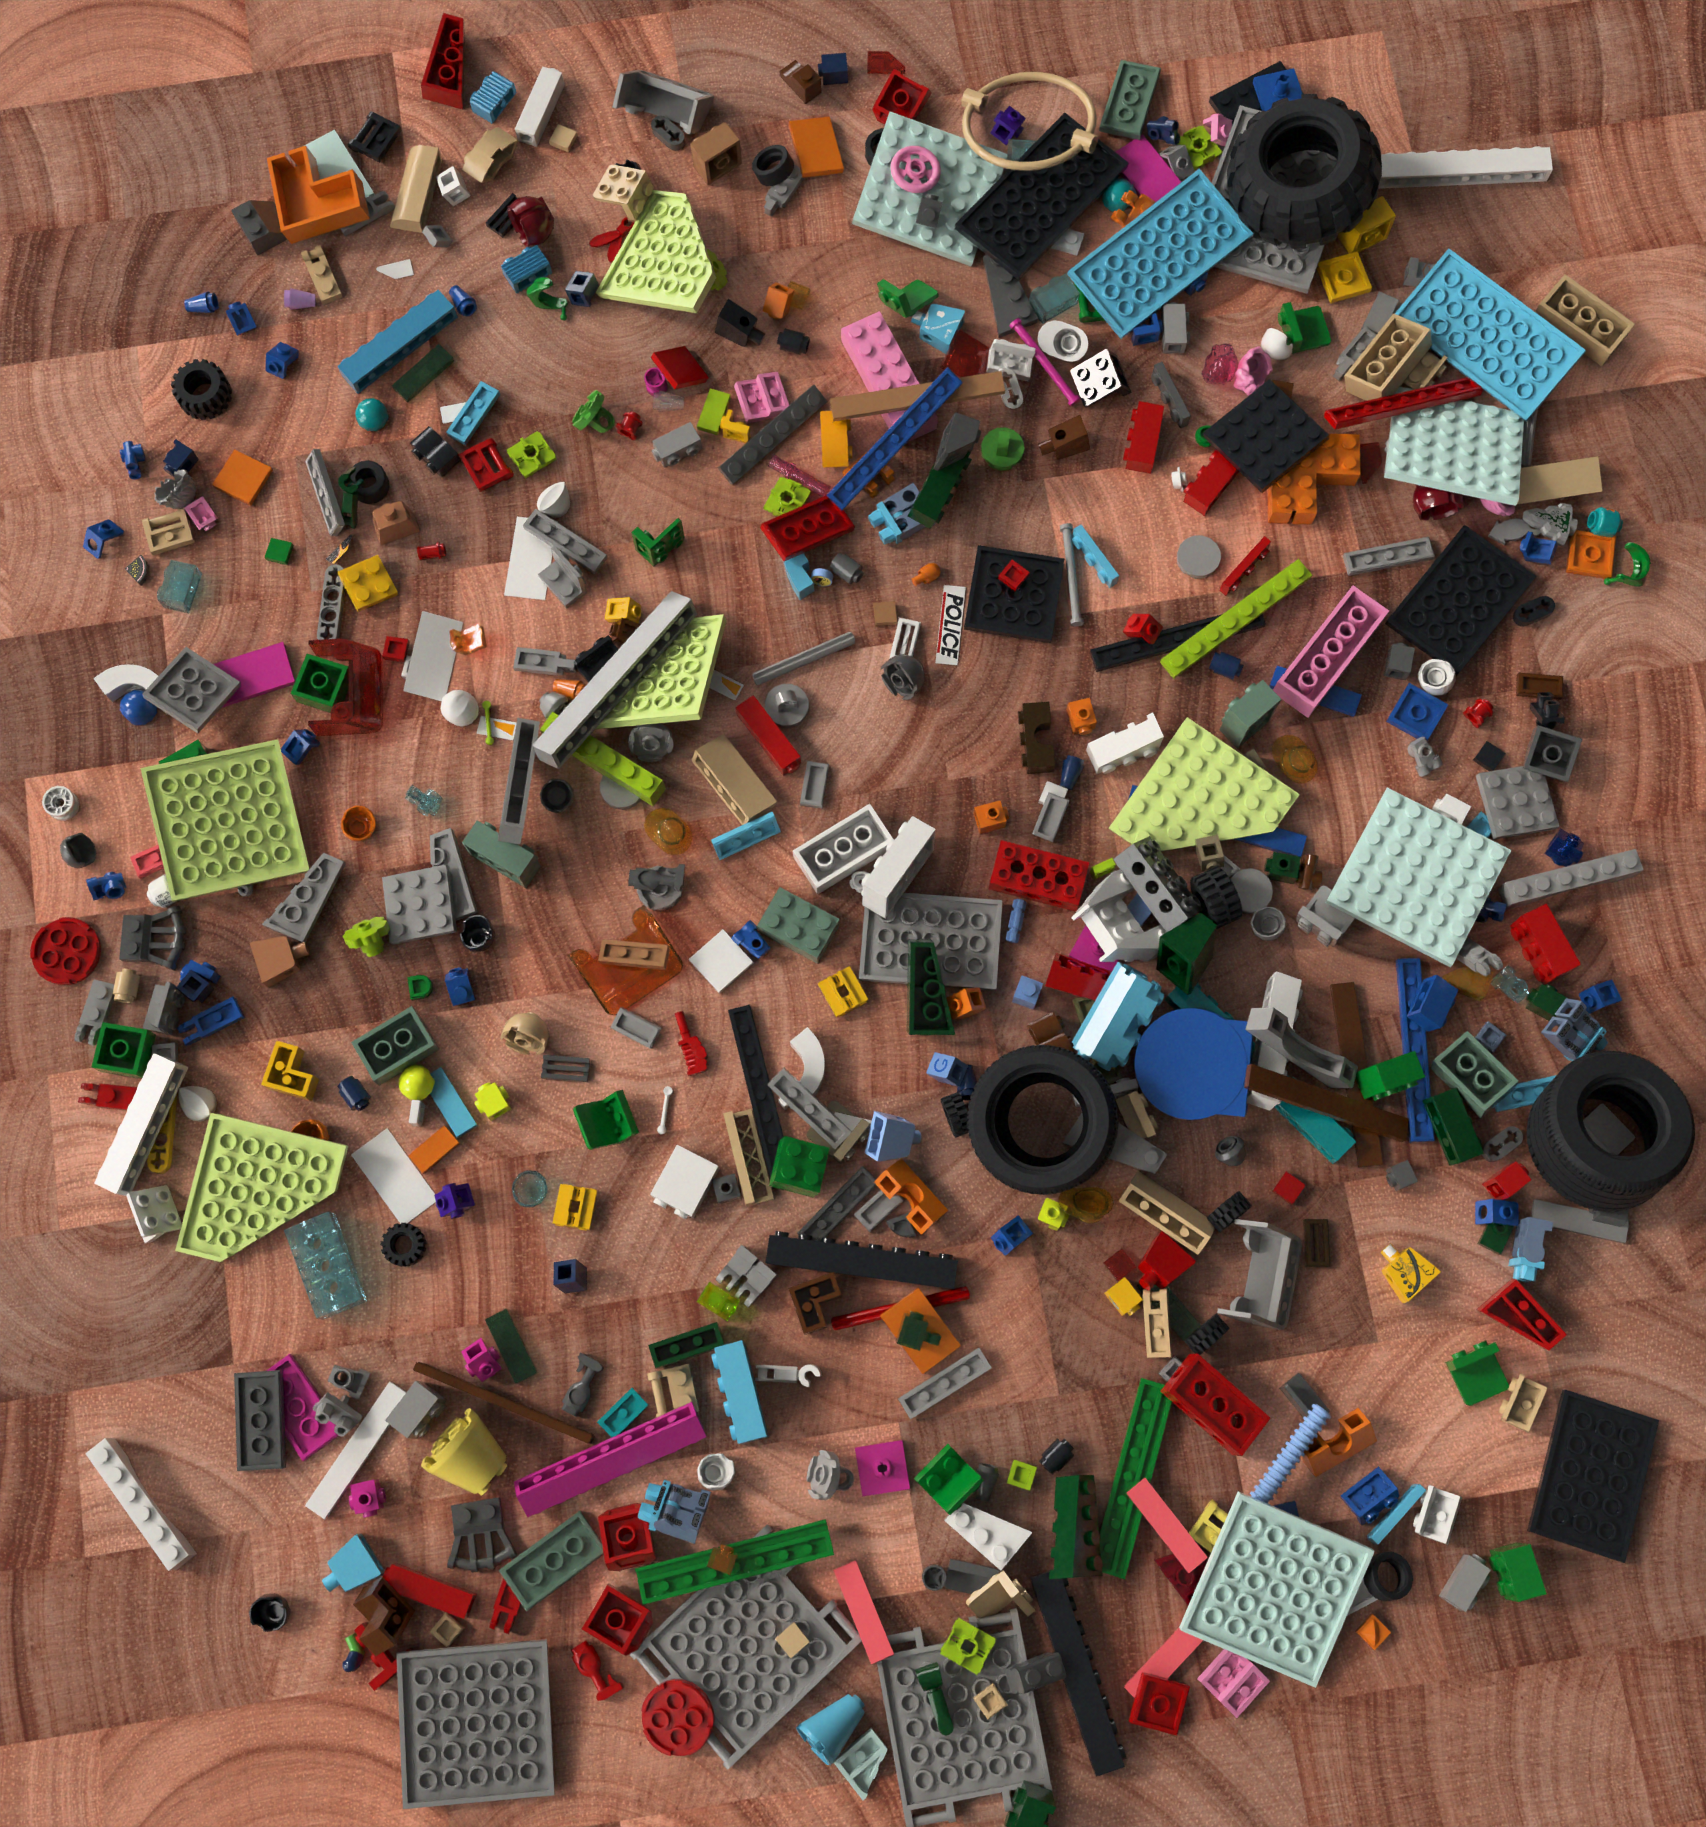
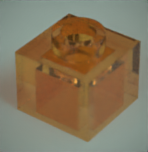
(723, 1559)

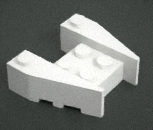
(1115, 925)

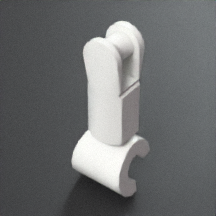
(787, 1374)

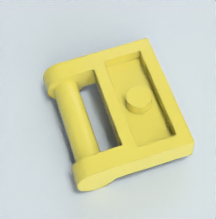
(1204, 1531)

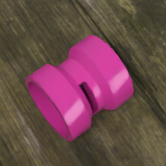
(653, 378)

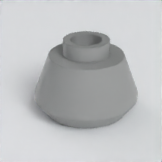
(553, 702)

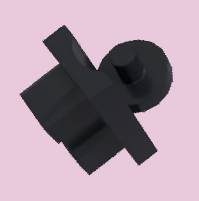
(1547, 710)

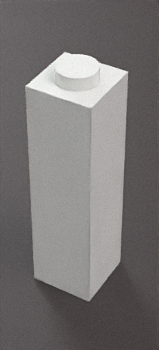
(539, 106)

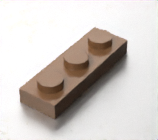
(634, 954)

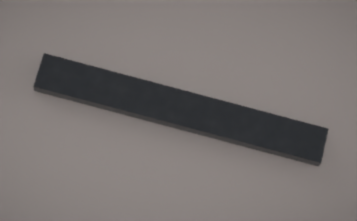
(1168, 640)
(757, 1082)

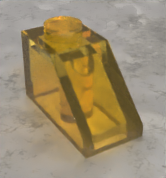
(1469, 982)

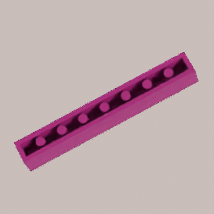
(609, 1459)

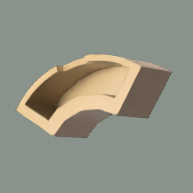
(489, 154)

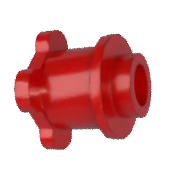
(629, 425)
(1479, 712)

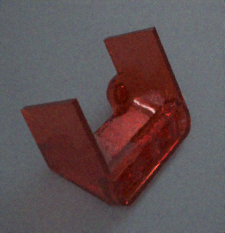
(365, 706)

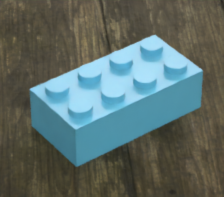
(740, 1391)

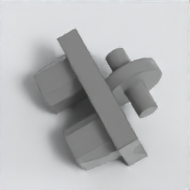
(337, 1412)

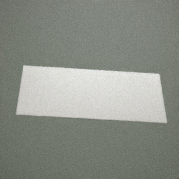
(527, 560)
(432, 657)
(394, 1177)

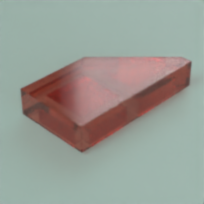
(883, 63)
(1369, 460)

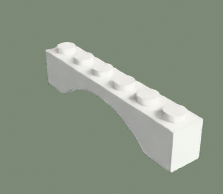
(156, 1528)

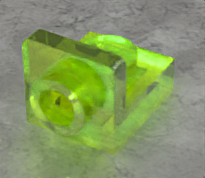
(718, 1301)

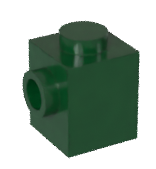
(1282, 867)
(1544, 1001)

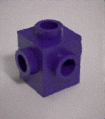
(1008, 125)
(454, 1200)

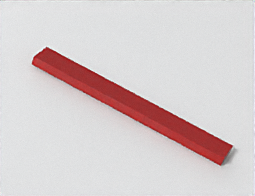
(1402, 403)

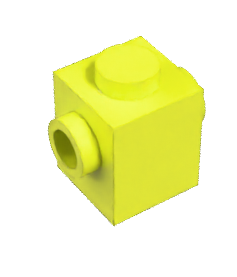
(492, 1100)

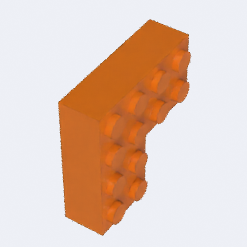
(313, 205)
(1330, 464)

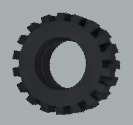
(190, 378)
(1217, 896)

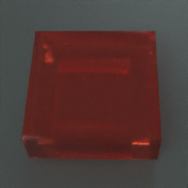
(1119, 1264)

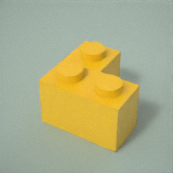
(284, 1074)

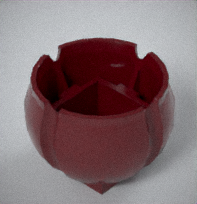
(531, 219)
(1436, 503)

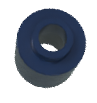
(1226, 665)
(354, 1093)

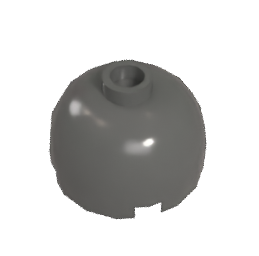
(903, 675)

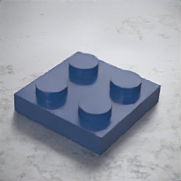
(1417, 712)

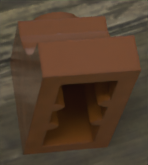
(802, 80)

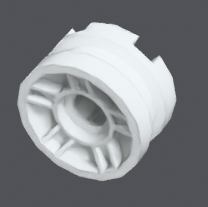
(52, 799)

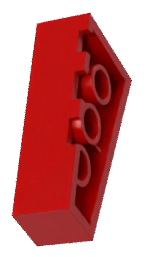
(445, 68)
(1076, 977)

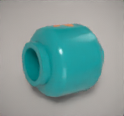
(1604, 522)

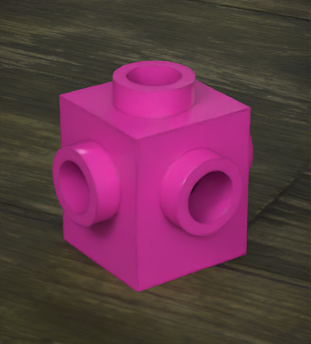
(481, 1360)
(359, 1494)

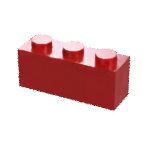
(1143, 437)
(1210, 483)

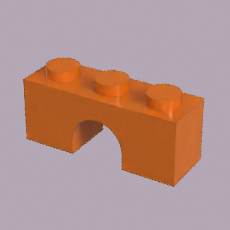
(902, 1181)
(1353, 1436)

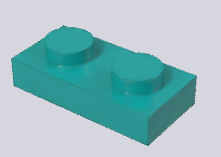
(623, 1413)

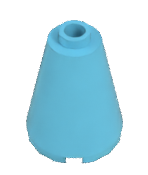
(832, 1727)

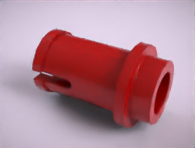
(431, 551)

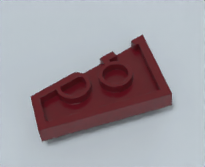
(1181, 1580)

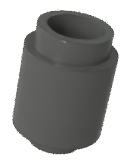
(847, 568)

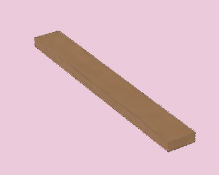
(903, 397)

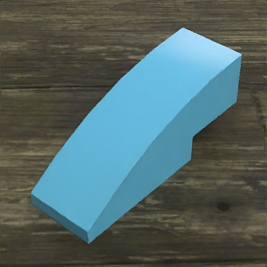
(798, 578)

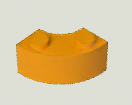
(834, 441)

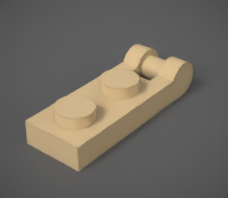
(322, 275)
(1157, 1324)

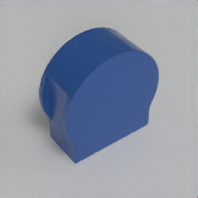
(1195, 1064)

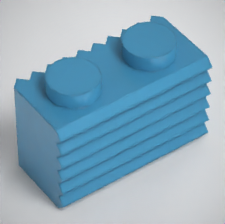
(492, 97)
(525, 268)

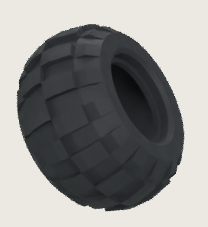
(1310, 212)

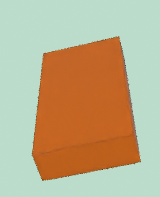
(434, 1149)

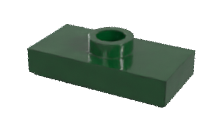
(1495, 1237)

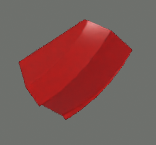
(900, 97)
(625, 1538)
(619, 1621)

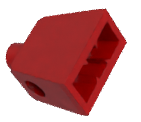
(1163, 1262)

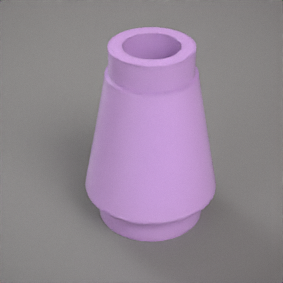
(298, 299)

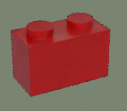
(1507, 1181)

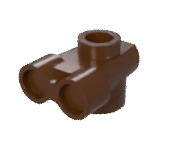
(1308, 876)

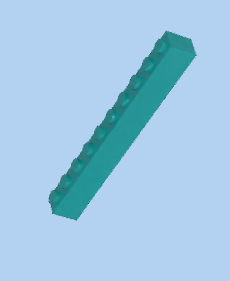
(1318, 1129)

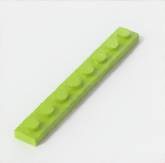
(1236, 618)

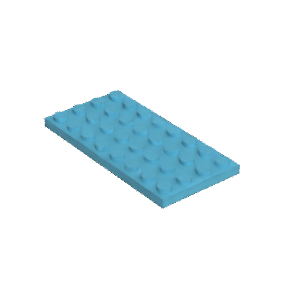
(1160, 253)
(1491, 335)

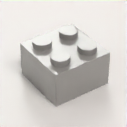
(416, 1410)

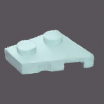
(861, 1761)

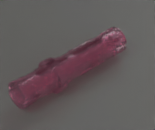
(790, 471)

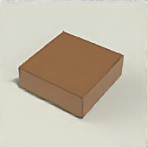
(885, 613)

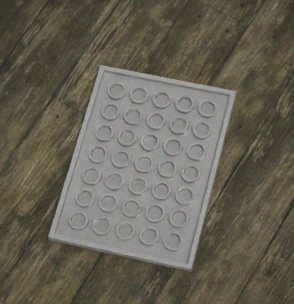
(1257, 257)

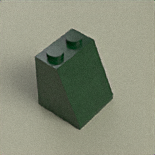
(1187, 952)

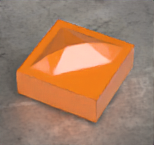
(1373, 1631)

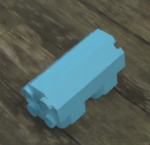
(1116, 1015)

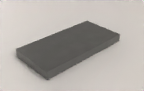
(260, 1420)

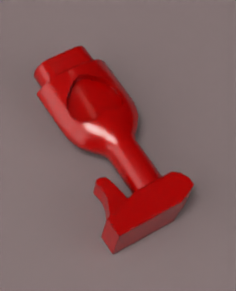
(589, 1665)

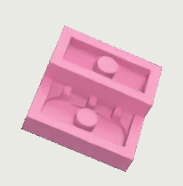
(761, 397)
(1233, 1681)

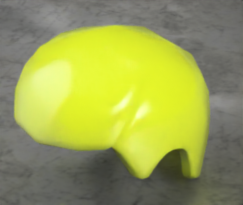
(416, 1082)

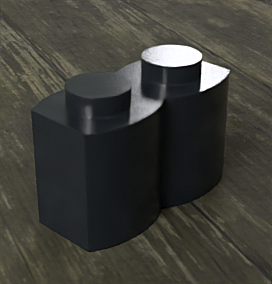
(434, 451)

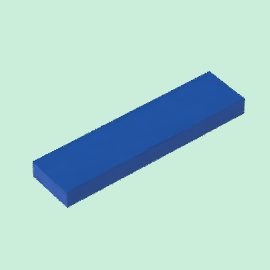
(1336, 699)

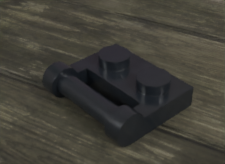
(380, 138)

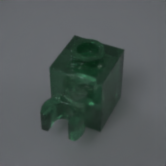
(913, 1331)

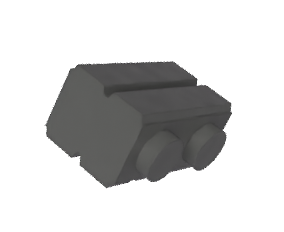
(1035, 1673)

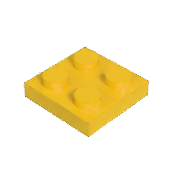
(1344, 277)
(367, 583)

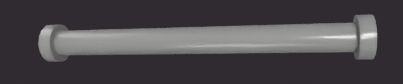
(1071, 573)

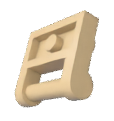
(171, 536)
(680, 1386)

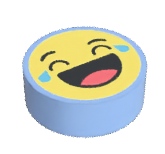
(821, 577)

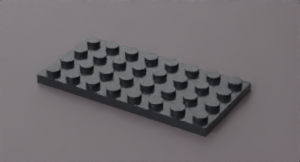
(1034, 208)

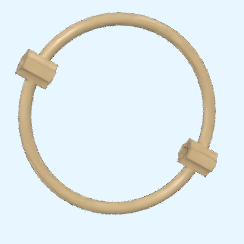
(978, 100)

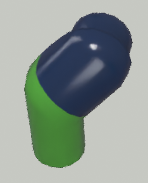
(355, 1655)

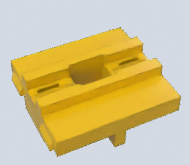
(849, 981)
(586, 1208)

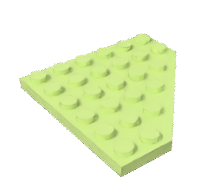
(662, 258)
(676, 682)
(1202, 791)
(253, 1183)

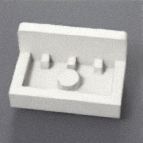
(1011, 356)
(1437, 1514)

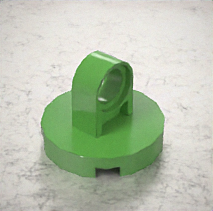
(591, 413)
(1002, 448)

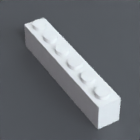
(1283, 994)
(141, 1125)

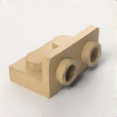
(1425, 372)

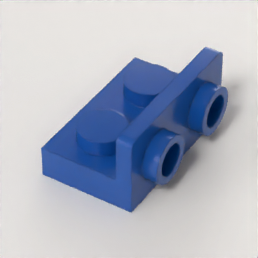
(1371, 1496)

